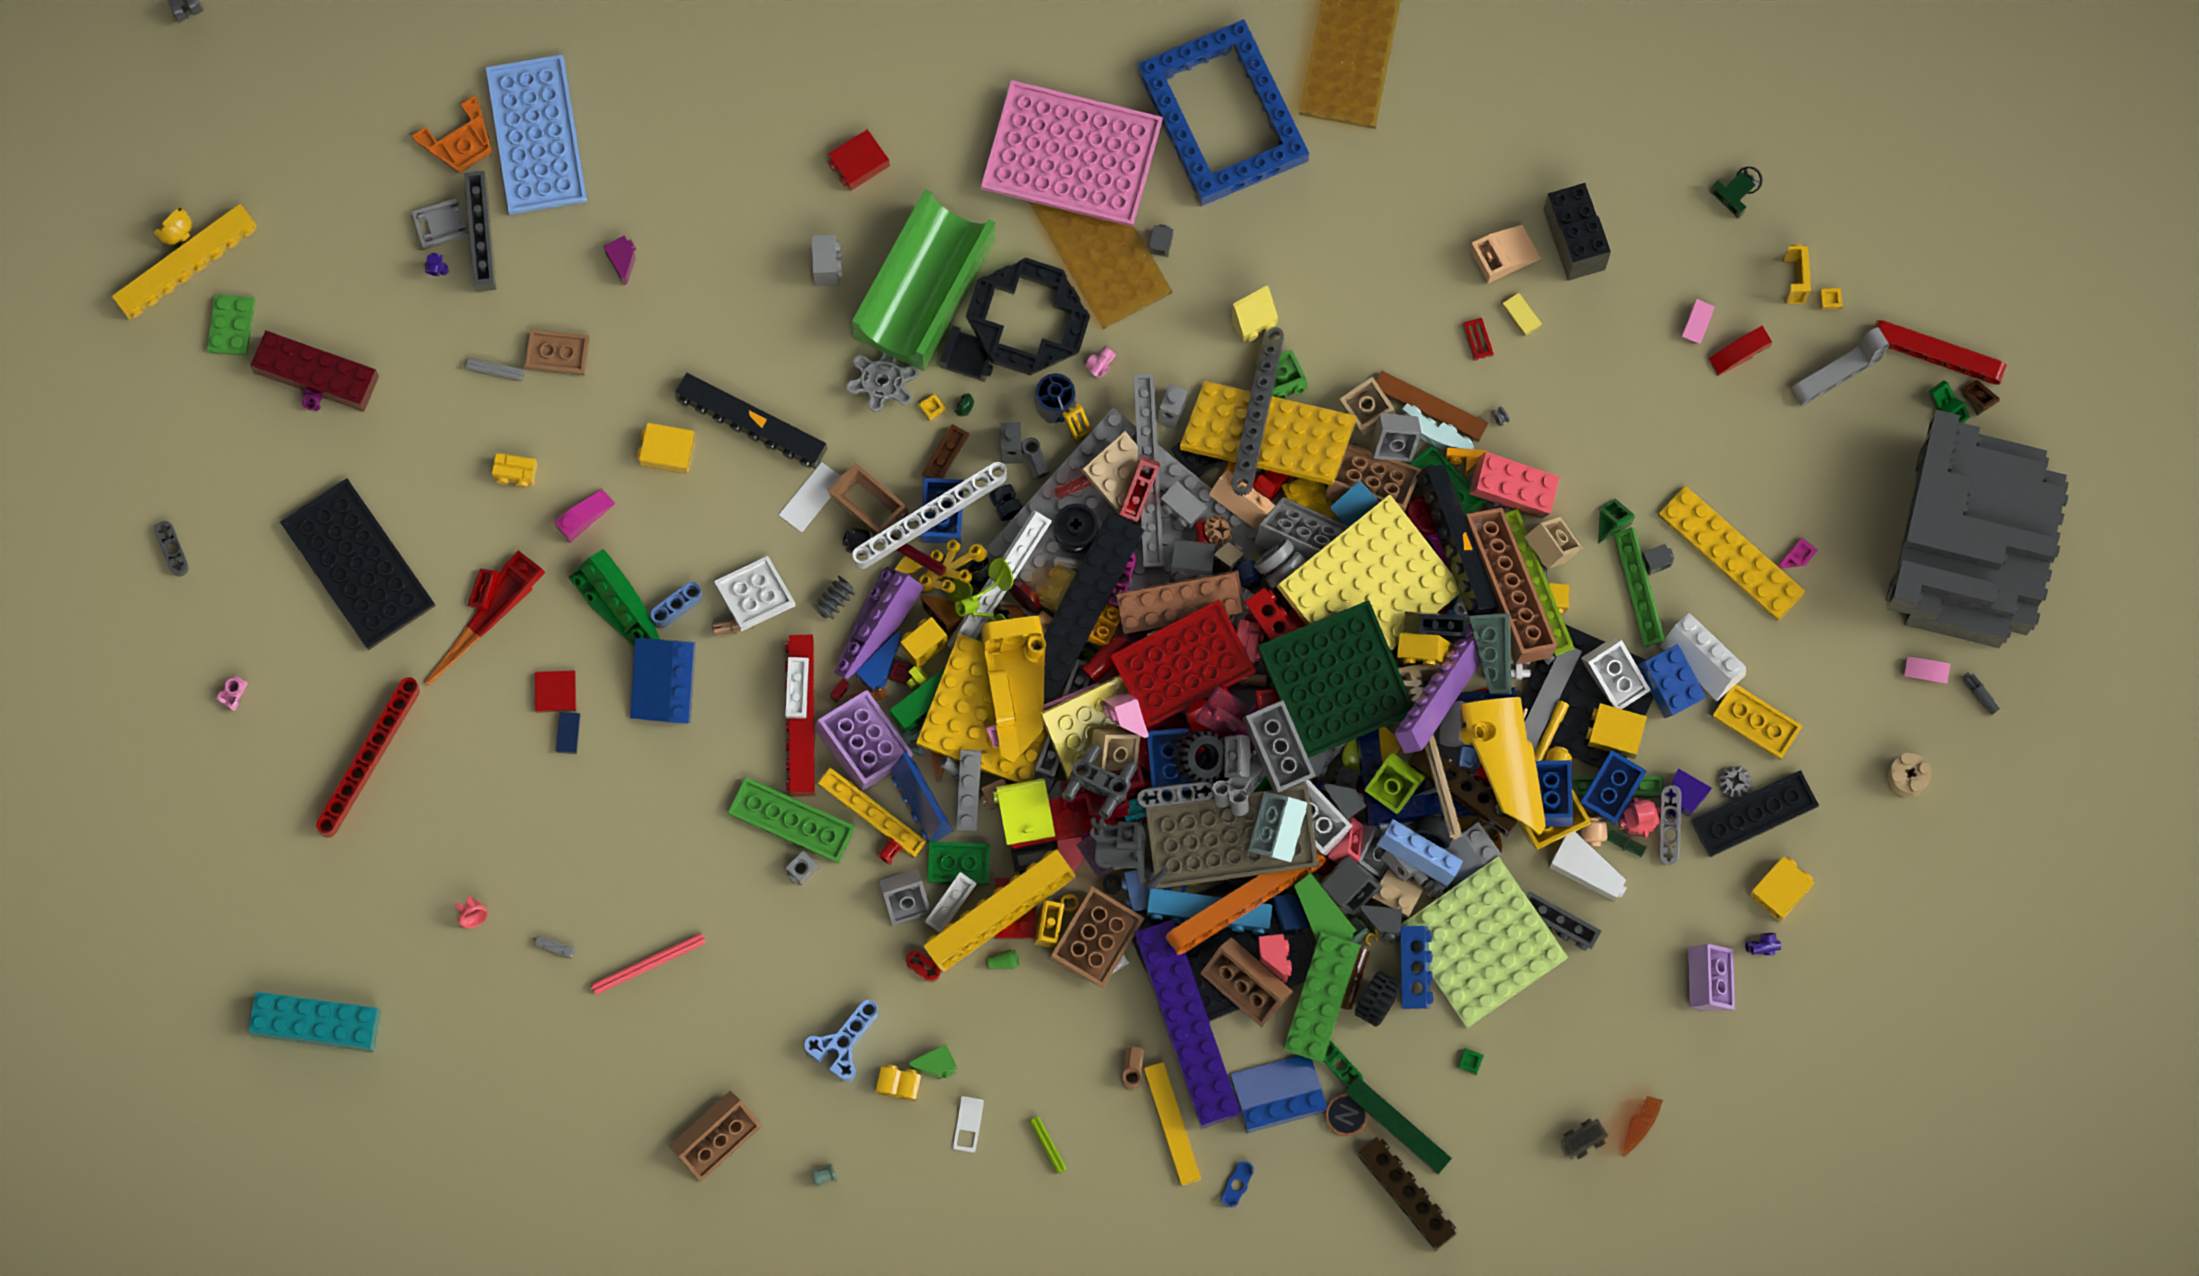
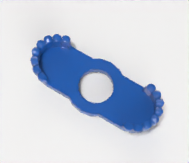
(1243, 1172)

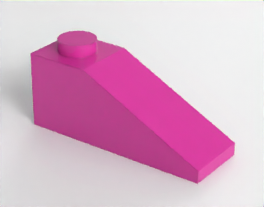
(583, 515)

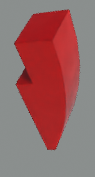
(1740, 350)

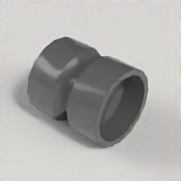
(193, 7)

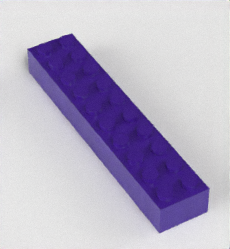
(1187, 1027)

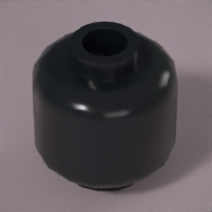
(854, 538)

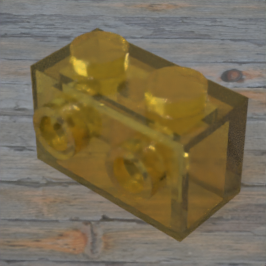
(1056, 587)

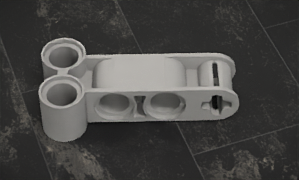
(1237, 790)

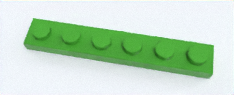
(1639, 587)

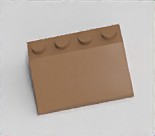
(1378, 475)
(1096, 937)

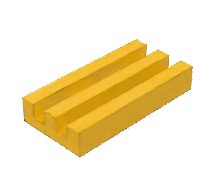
(1072, 413)

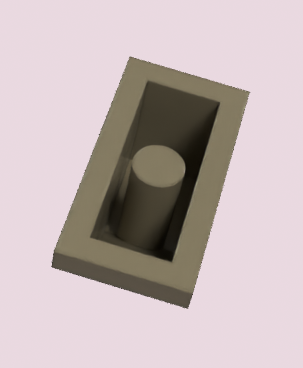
(1227, 557)

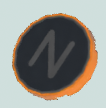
(1345, 1116)

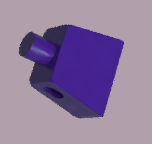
(1692, 793)

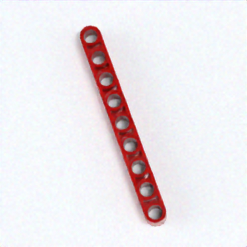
(368, 767)

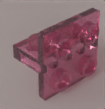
(1222, 713)

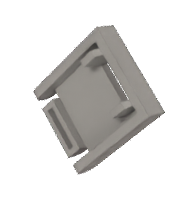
(443, 223)

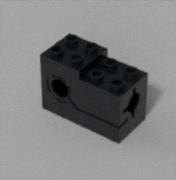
(1577, 231)

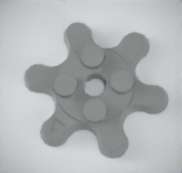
(885, 369)

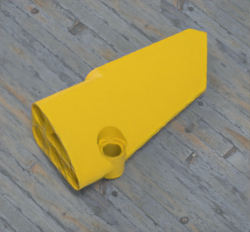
(1015, 681)
(1507, 757)

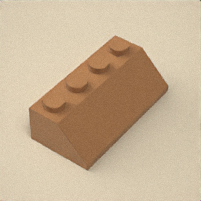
(1246, 982)
(715, 1136)

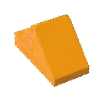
(1469, 456)

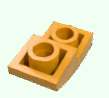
(1106, 626)

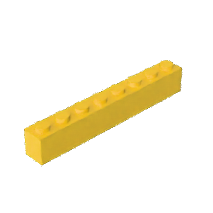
(184, 262)

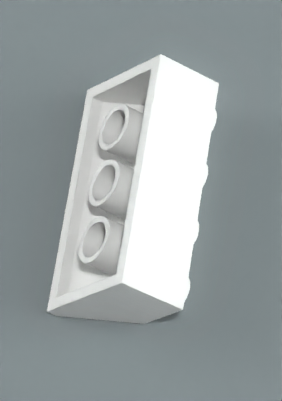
(1709, 659)
(1328, 822)

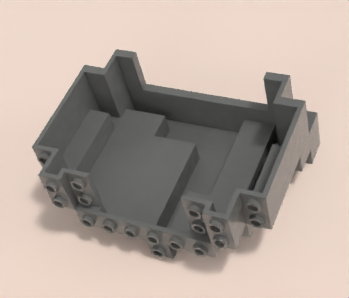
(1977, 535)

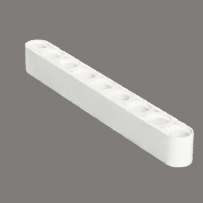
(924, 523)

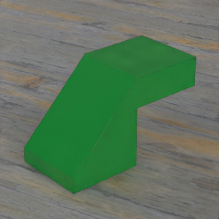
(1945, 401)

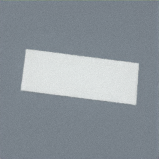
(810, 497)

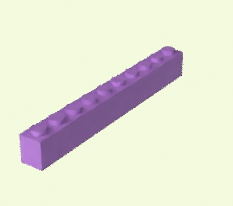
(1439, 694)

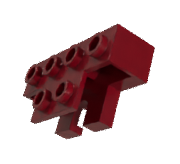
(1094, 802)

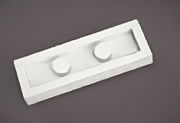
(797, 687)
(950, 902)

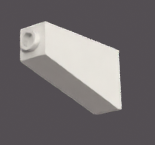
(1584, 865)

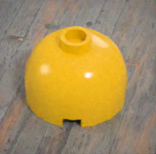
(175, 228)

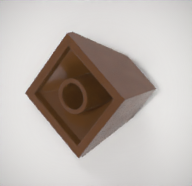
(942, 611)

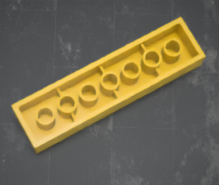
(999, 910)

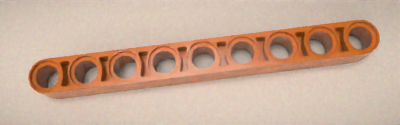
(1234, 906)

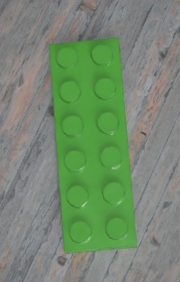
(792, 820)
(1322, 997)

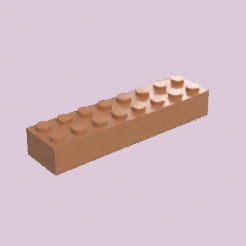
(1512, 586)

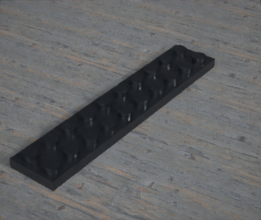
(1086, 600)

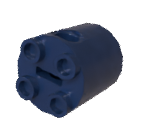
(1054, 396)

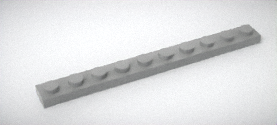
(1147, 446)

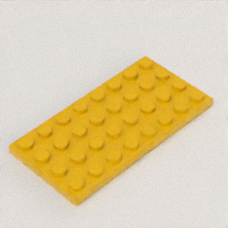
(1296, 440)

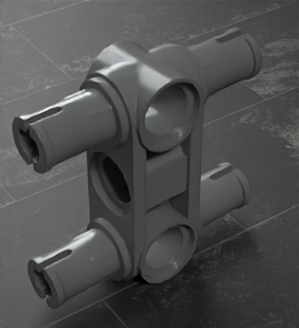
(1099, 781)

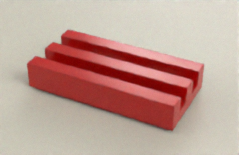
(1482, 354)
(485, 590)

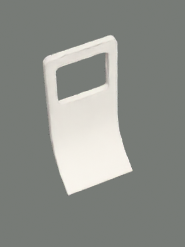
(969, 1120)

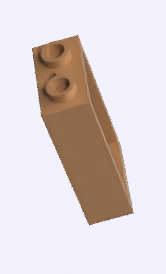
(854, 475)

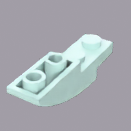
(1440, 437)

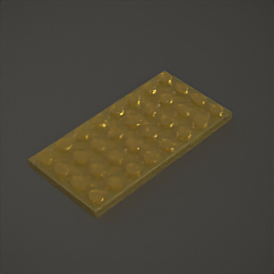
(1349, 61)
(1105, 262)

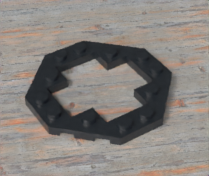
(990, 332)

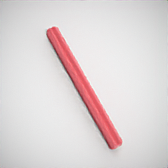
(648, 963)

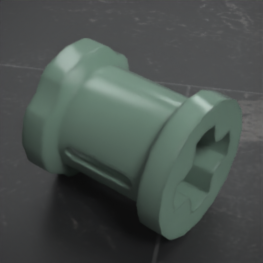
(824, 1175)

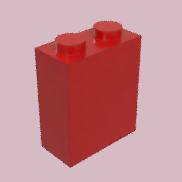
(858, 160)

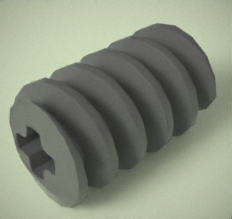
(833, 598)

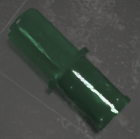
(1626, 843)

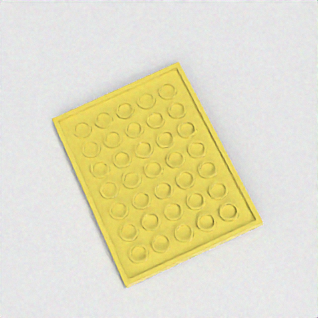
(1375, 561)

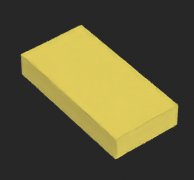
(1522, 314)

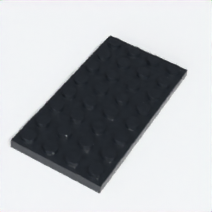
(357, 564)

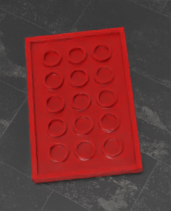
(1183, 663)

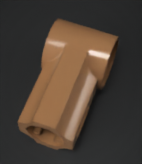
(1133, 1066)

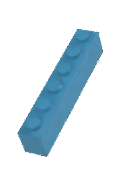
(1184, 906)

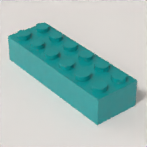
(314, 1021)

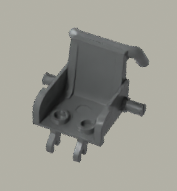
(1125, 847)

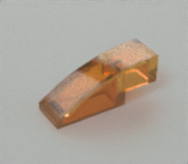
(1641, 1124)

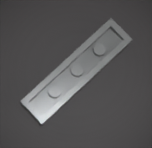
(968, 790)

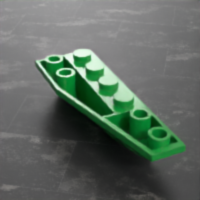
(613, 597)

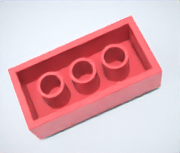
(1514, 485)

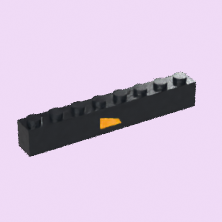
(750, 420)
(1457, 540)

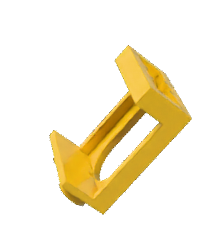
(1799, 292)

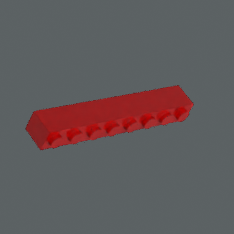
(801, 731)

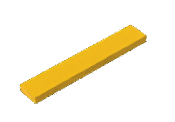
(871, 812)
(1172, 1124)

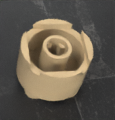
(1920, 775)

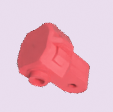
(1640, 818)

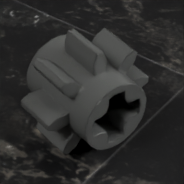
(1434, 888)

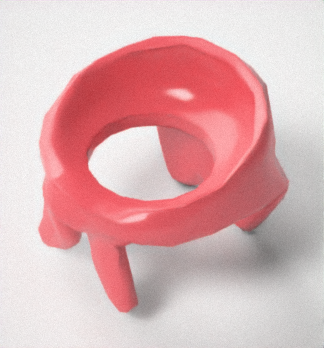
(471, 914)

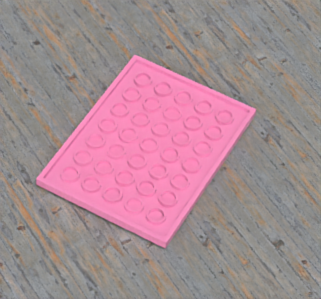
(1072, 153)

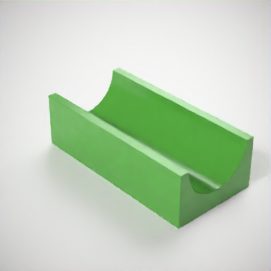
(922, 282)

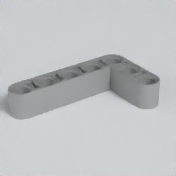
(1867, 354)

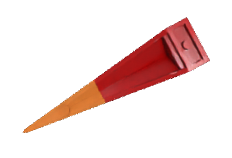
(511, 587)

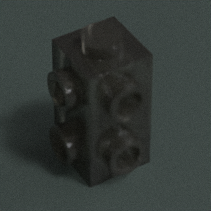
(1578, 1142)

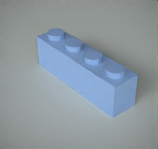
(1419, 852)

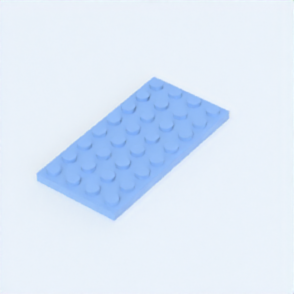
(536, 134)

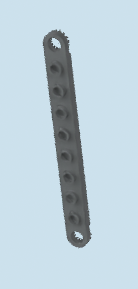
(1258, 411)

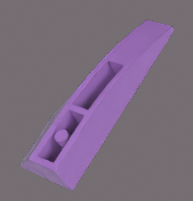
(879, 618)

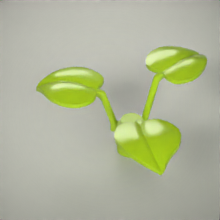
(967, 604)

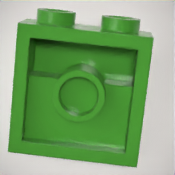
(1289, 377)

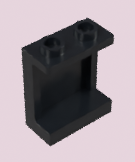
(966, 356)

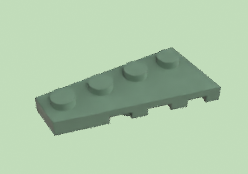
(1494, 646)

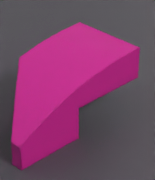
(1799, 556)

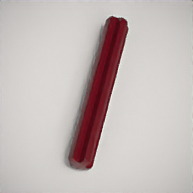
(921, 558)

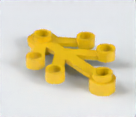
(930, 579)

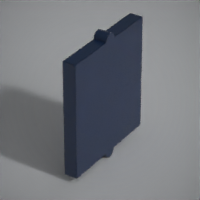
(1290, 912)

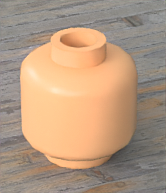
(1595, 832)

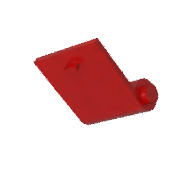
(1101, 666)

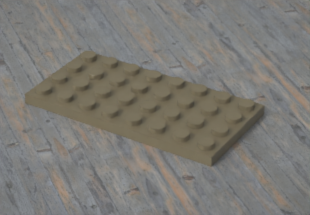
(1212, 843)

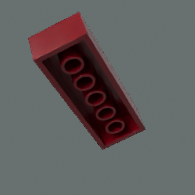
(314, 370)

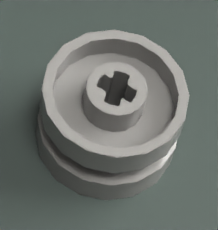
(1279, 562)

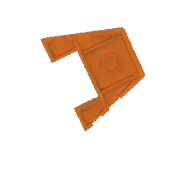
(463, 146)

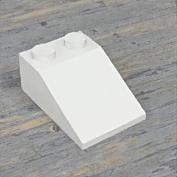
(1616, 673)

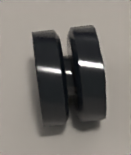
(1075, 516)

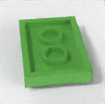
(231, 325)

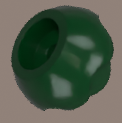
(965, 405)

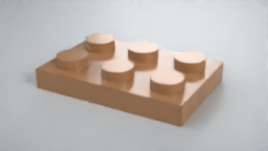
(557, 352)

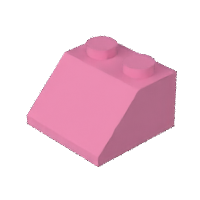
(1125, 712)

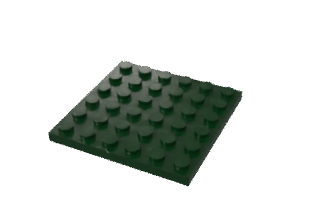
(1337, 678)

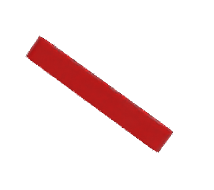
(1942, 353)

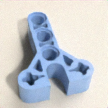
(829, 1043)

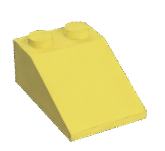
(1254, 314)

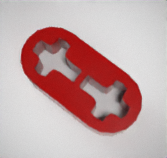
(920, 969)

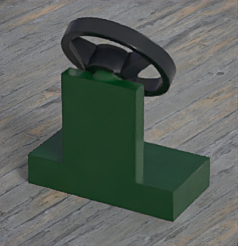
(1736, 190)

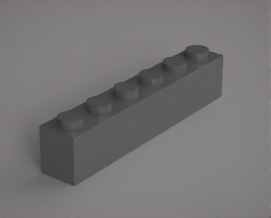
(480, 231)

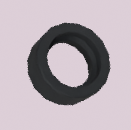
(1434, 831)

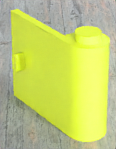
(1025, 811)

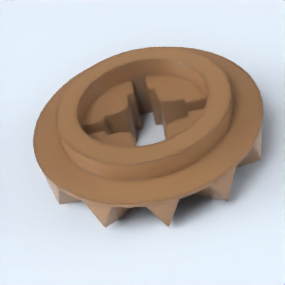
(1215, 536)

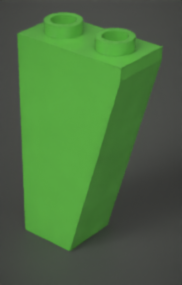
(1322, 911)

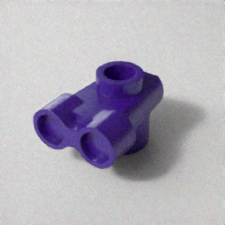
(435, 266)
(1767, 945)

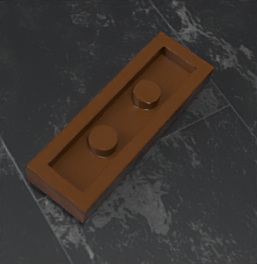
(946, 453)

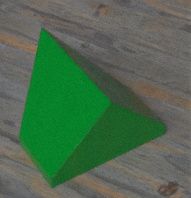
(1613, 519)

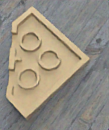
(1113, 470)

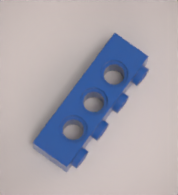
(1410, 999)

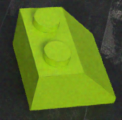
(1394, 783)

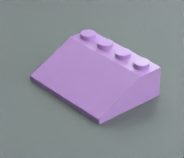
(862, 740)

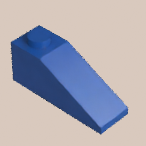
(877, 668)

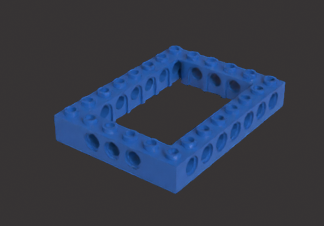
(1253, 170)

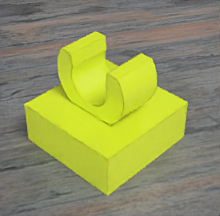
(918, 679)

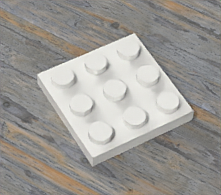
(754, 593)

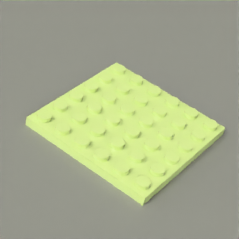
(1486, 942)

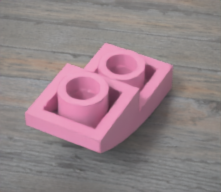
(1698, 321)
(1927, 670)

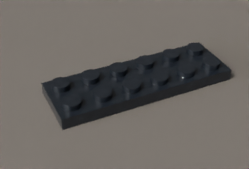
(1755, 814)

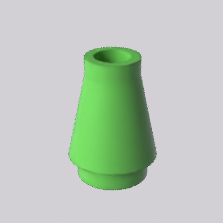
(1004, 960)

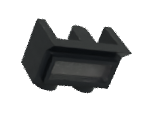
(1027, 855)

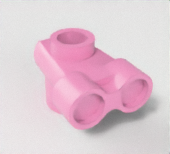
(1099, 365)
(229, 695)

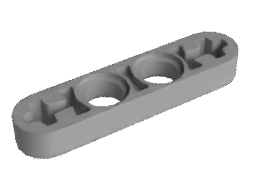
(1177, 796)
(1667, 824)

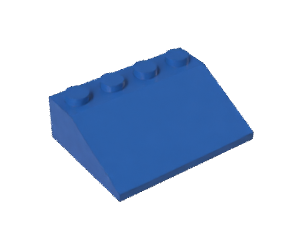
(663, 680)
(921, 799)
(1278, 1093)

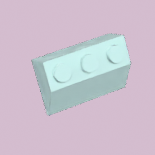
(1277, 826)

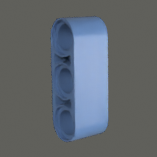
(679, 596)

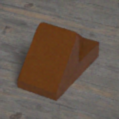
(1980, 396)

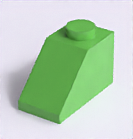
(935, 1063)

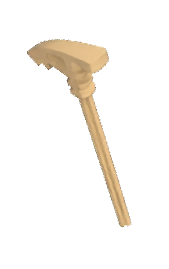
(1414, 685)

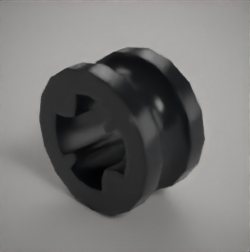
(1110, 878)

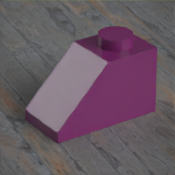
(621, 256)

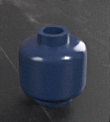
(1248, 574)

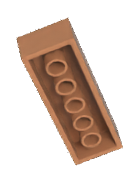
(1169, 602)

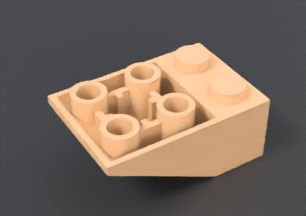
(1503, 252)

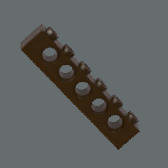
(1502, 823)
(1368, 1156)

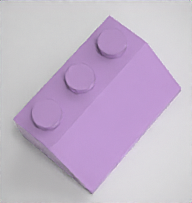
(1711, 977)

